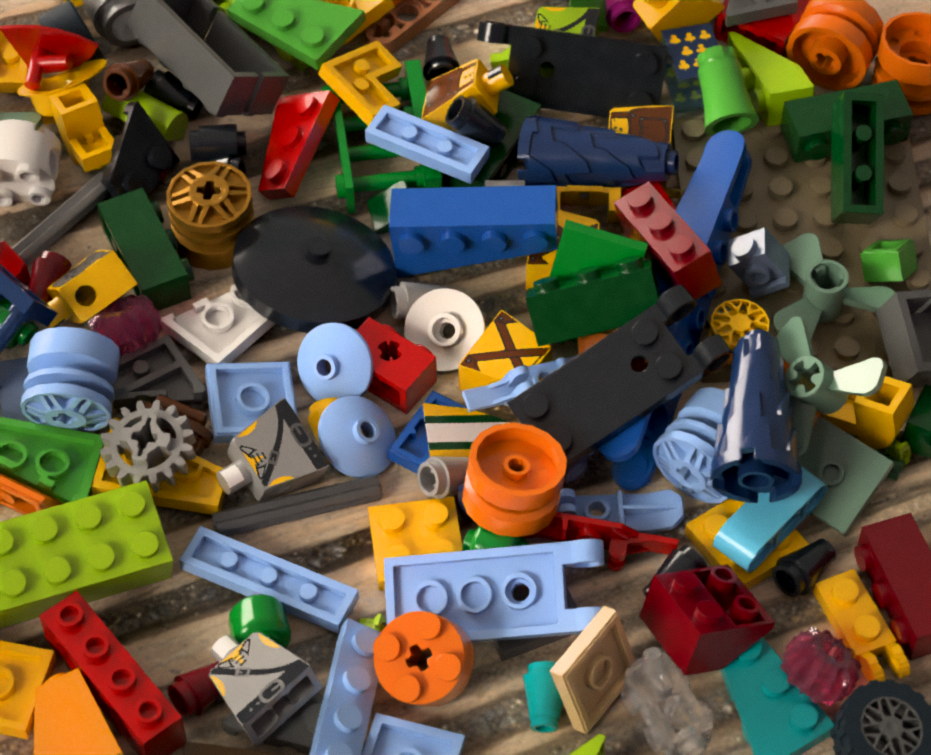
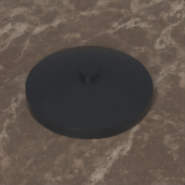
(312, 268)

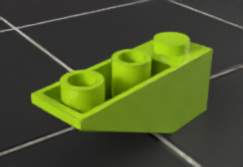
(769, 78)

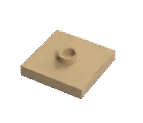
(593, 670)

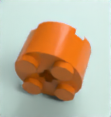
(399, 650)

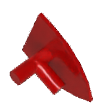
(47, 50)

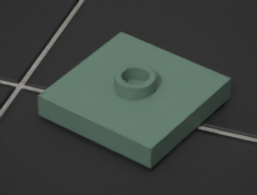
(848, 469)

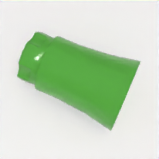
(724, 92)

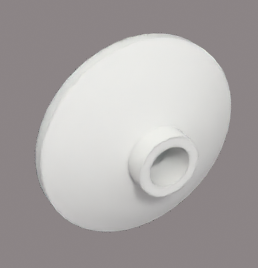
(432, 313)

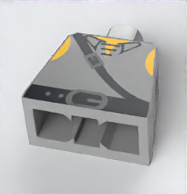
(272, 456)
(261, 682)

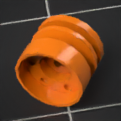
(906, 57)

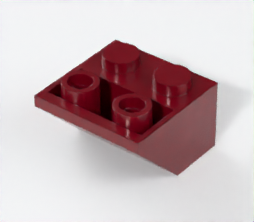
(704, 617)

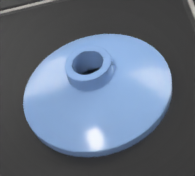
(349, 361)
(346, 445)

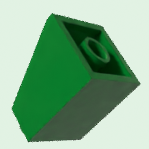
(588, 247)

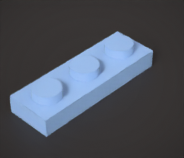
(427, 144)

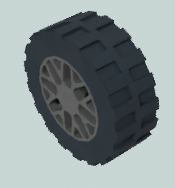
(883, 712)

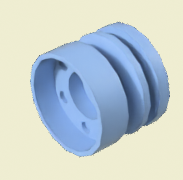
(70, 379)
(689, 444)

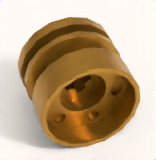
(208, 212)

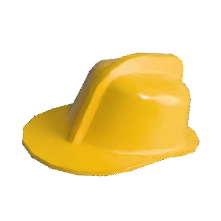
(60, 83)

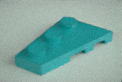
(770, 708)

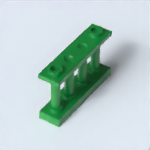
(407, 88)

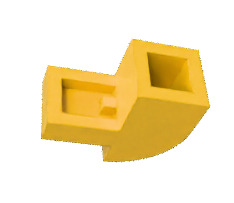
(82, 127)
(878, 416)

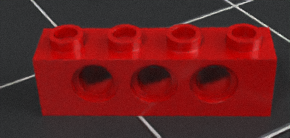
(113, 677)

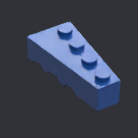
(470, 225)

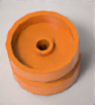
(836, 42)
(514, 479)

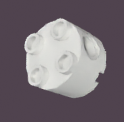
(27, 163)

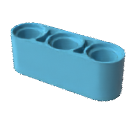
(762, 526)

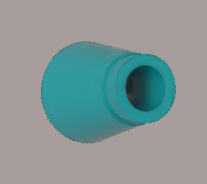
(542, 697)

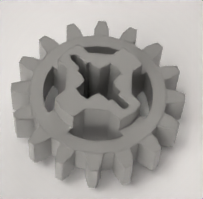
(137, 433)

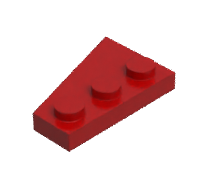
(293, 141)

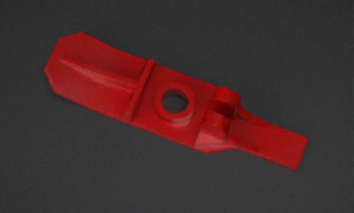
(616, 537)

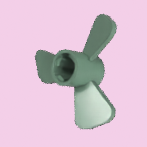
(824, 287)
(817, 385)

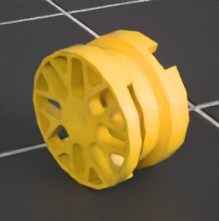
(737, 321)

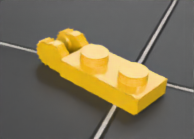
(860, 624)

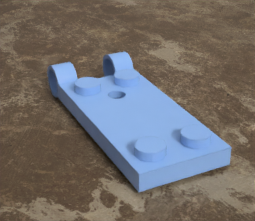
(479, 585)

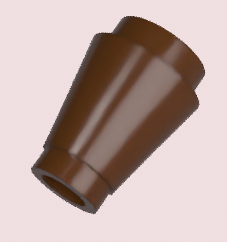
(126, 79)

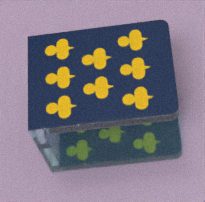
(682, 65)

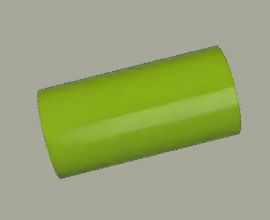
(167, 119)

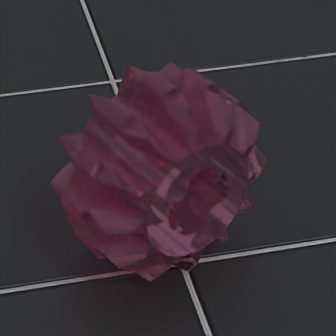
(128, 323)
(821, 666)

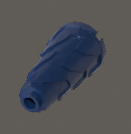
(576, 154)
(756, 440)

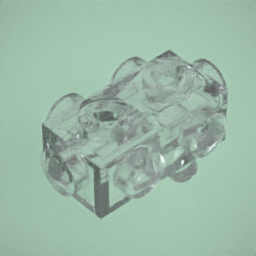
(666, 703)

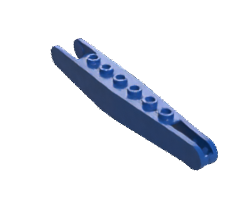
(712, 213)

